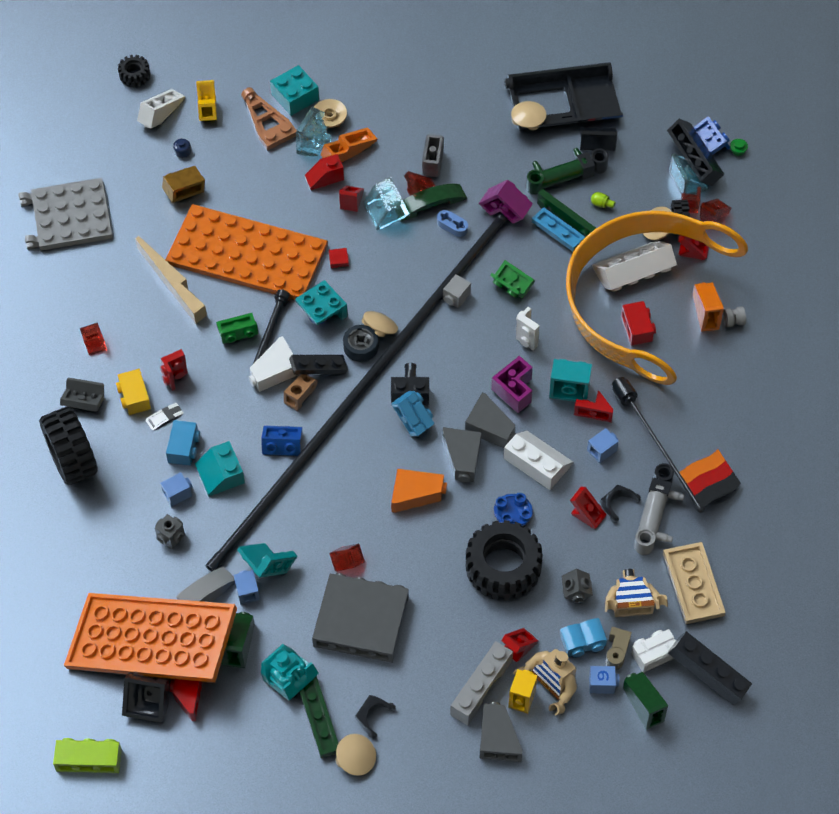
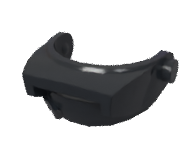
(617, 491)
(361, 715)

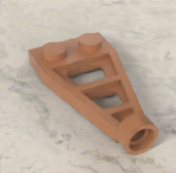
(276, 135)

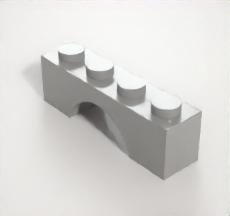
(488, 671)

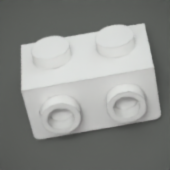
(527, 330)

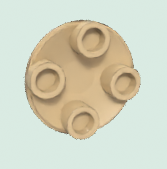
(528, 114)
(380, 323)
(355, 754)

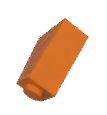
(708, 306)
(416, 489)

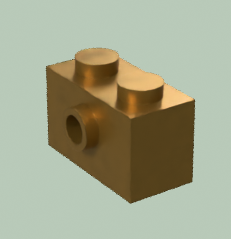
(183, 184)

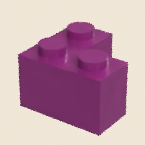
(507, 200)
(511, 384)

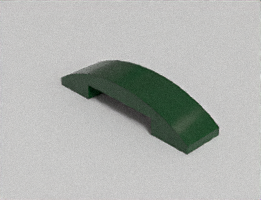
(432, 197)

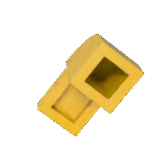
(206, 100)

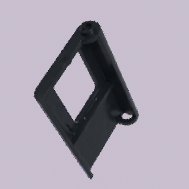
(587, 90)

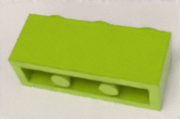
(87, 756)

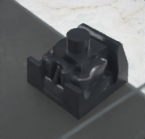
(145, 697)

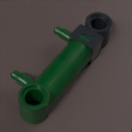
(583, 167)

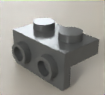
(83, 394)

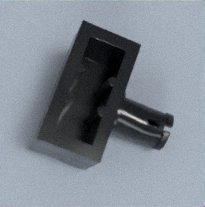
(410, 382)

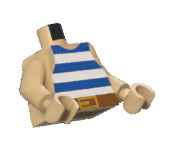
(633, 596)
(555, 674)

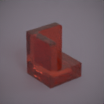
(693, 200)
(93, 339)
(347, 557)

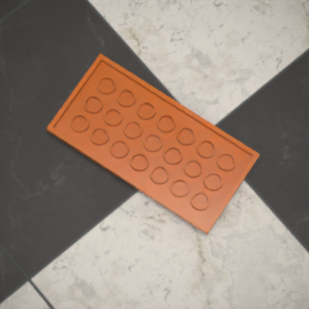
(246, 252)
(151, 637)

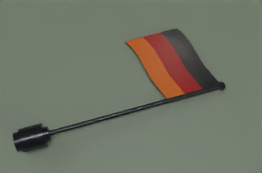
(703, 479)

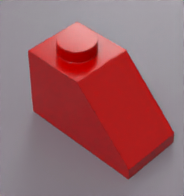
(325, 172)
(187, 695)

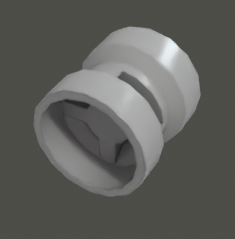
(734, 316)

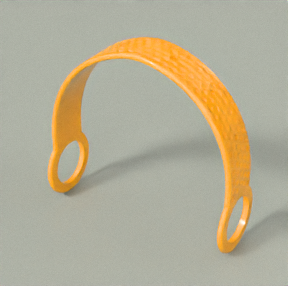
(627, 226)

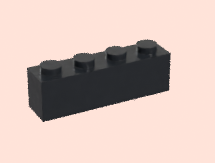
(695, 152)
(709, 668)

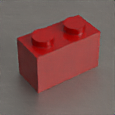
(637, 323)

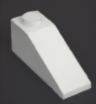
(158, 108)

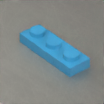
(557, 229)

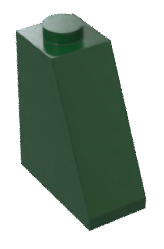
(239, 640)
(645, 700)

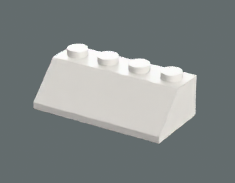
(635, 265)

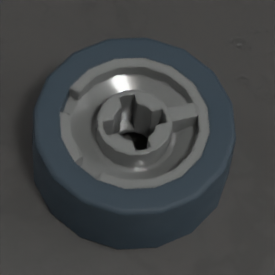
(353, 343)

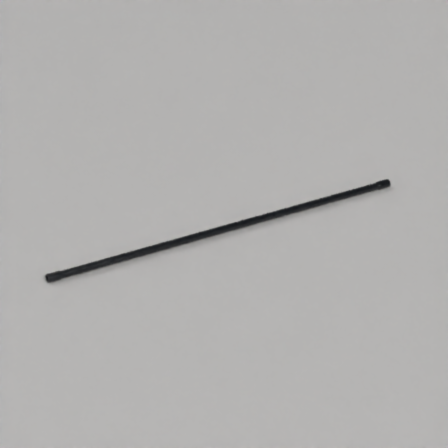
(220, 556)

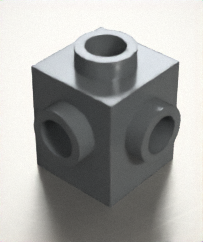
(169, 531)
(577, 585)

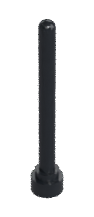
(281, 299)

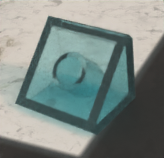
(684, 176)

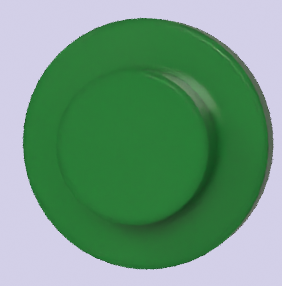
(738, 146)

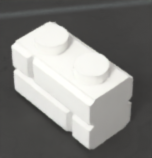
(654, 650)

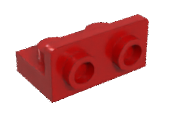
(173, 368)

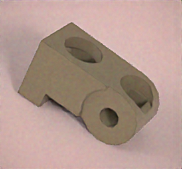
(616, 655)

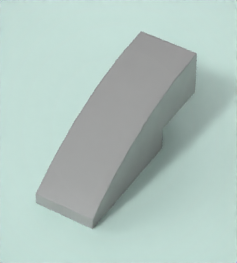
(208, 587)

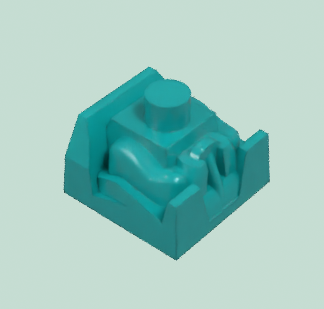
(287, 671)

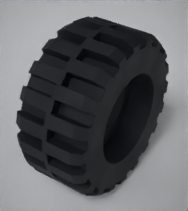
(68, 445)
(509, 537)

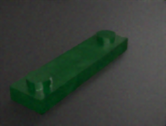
(564, 213)
(319, 719)

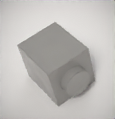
(456, 291)

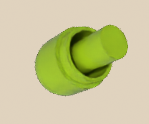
(602, 200)

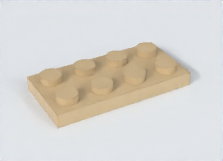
(694, 583)

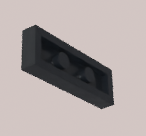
(318, 364)

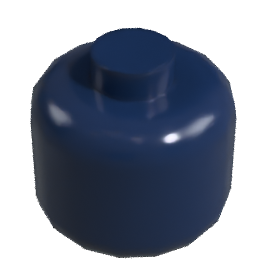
(182, 148)

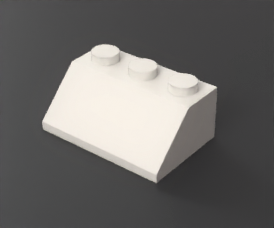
(536, 459)

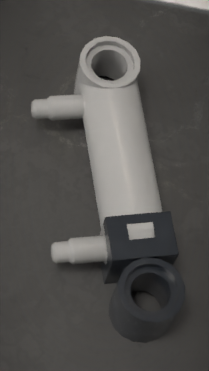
(654, 509)

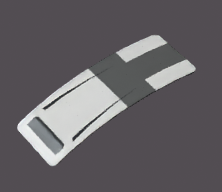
(164, 415)

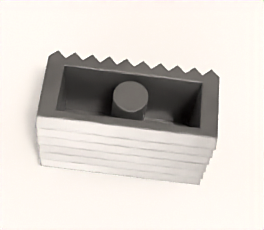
(432, 155)

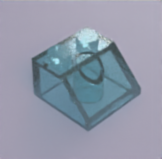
(385, 204)

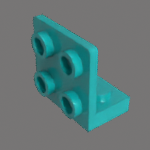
(322, 303)
(266, 562)

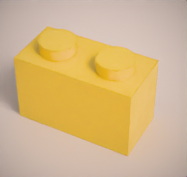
(134, 392)
(522, 691)

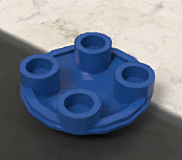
(513, 508)

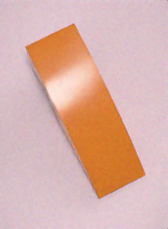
(349, 144)

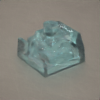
(312, 134)

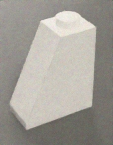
(272, 366)

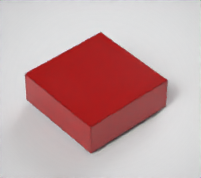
(338, 258)

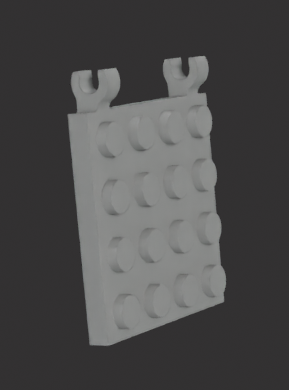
(68, 214)

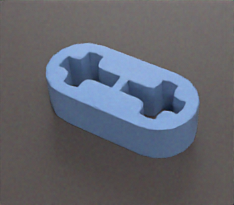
(452, 223)

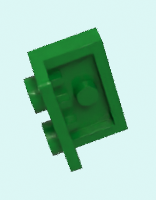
(513, 279)
(237, 328)

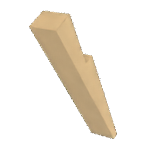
(173, 280)

